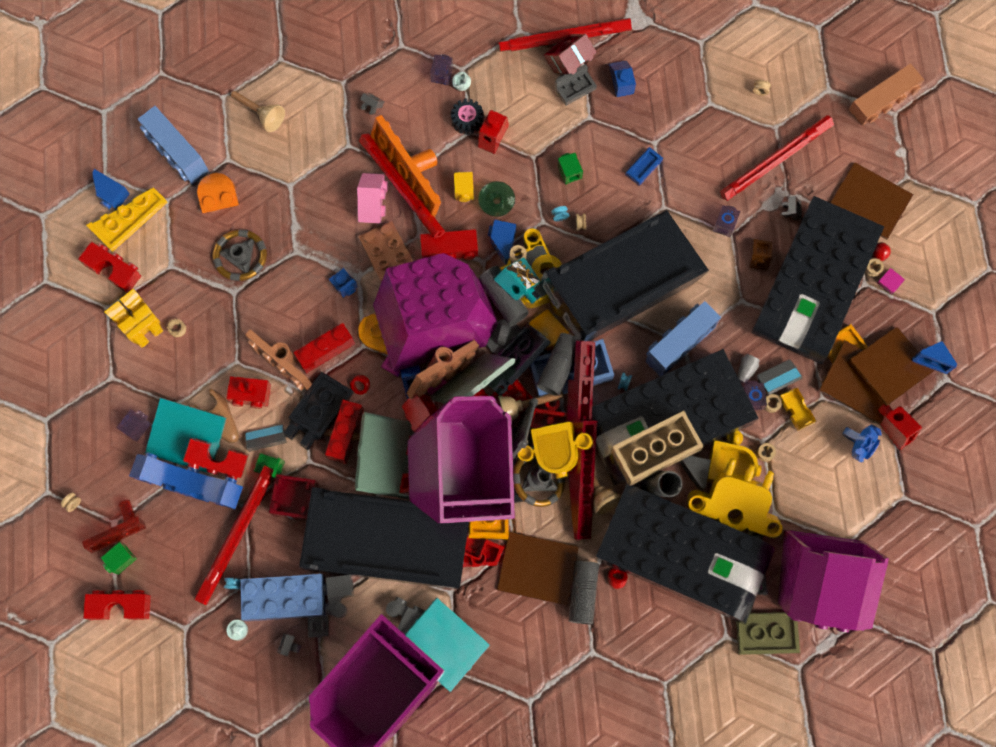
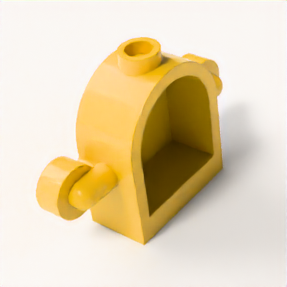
(556, 448)
(722, 453)

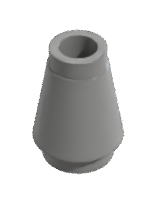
(748, 366)

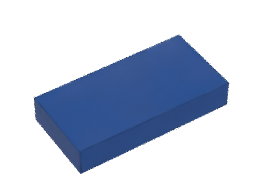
(644, 166)

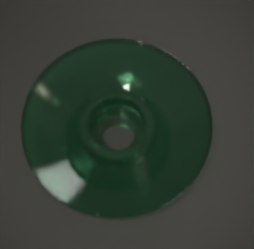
(494, 191)

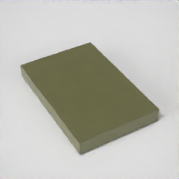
(768, 634)

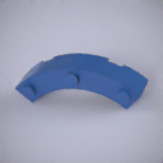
(186, 481)

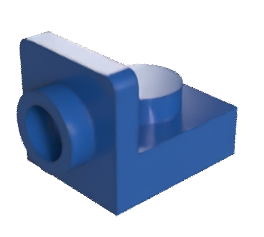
(343, 283)

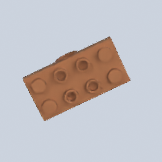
(384, 248)
(280, 356)
(442, 366)

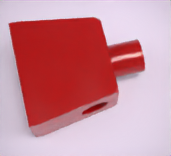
(493, 128)
(899, 425)

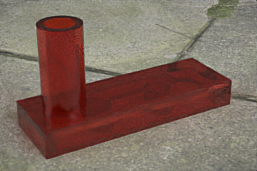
(131, 525)

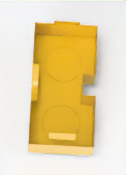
(801, 415)

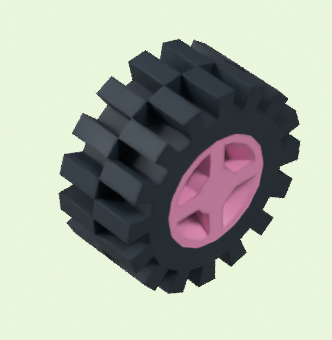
(461, 113)

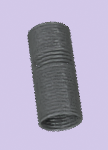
(511, 309)
(556, 369)
(671, 484)
(584, 597)

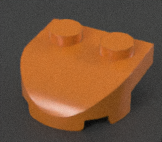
(217, 193)

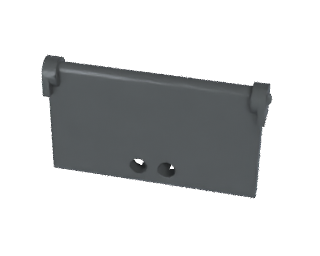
(520, 439)

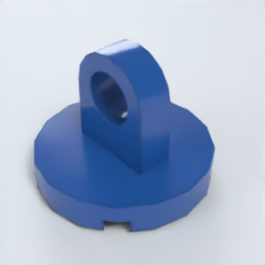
(864, 442)

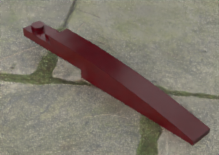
(580, 414)

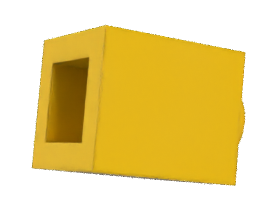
(464, 186)

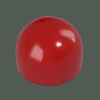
(882, 251)
(362, 378)
(617, 583)

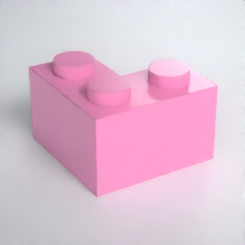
(370, 193)

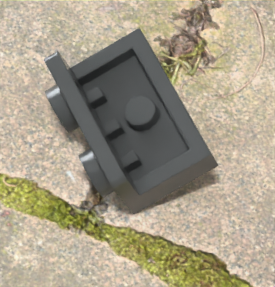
(574, 86)

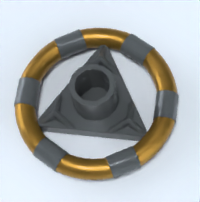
(239, 255)
(536, 480)

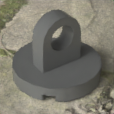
(501, 336)

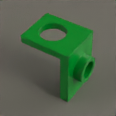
(271, 462)

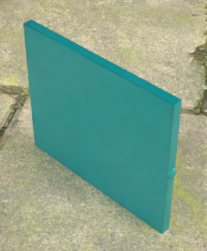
(175, 427)
(447, 642)

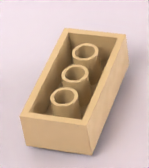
(656, 448)

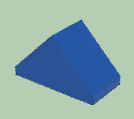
(936, 358)

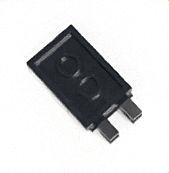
(524, 349)
(317, 409)

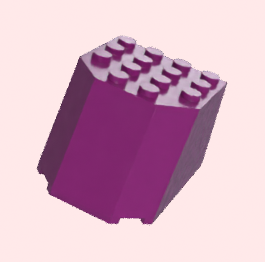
(431, 307)
(463, 462)
(830, 580)
(372, 689)

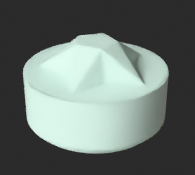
(461, 81)
(237, 630)

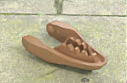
(222, 408)

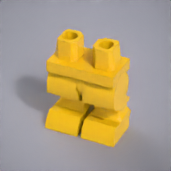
(137, 325)

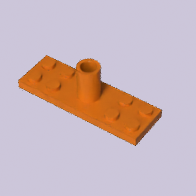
(408, 167)

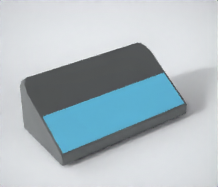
(779, 376)
(265, 438)

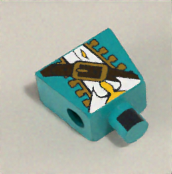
(519, 281)

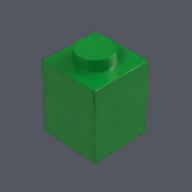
(570, 168)
(118, 559)

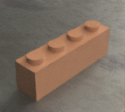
(886, 94)

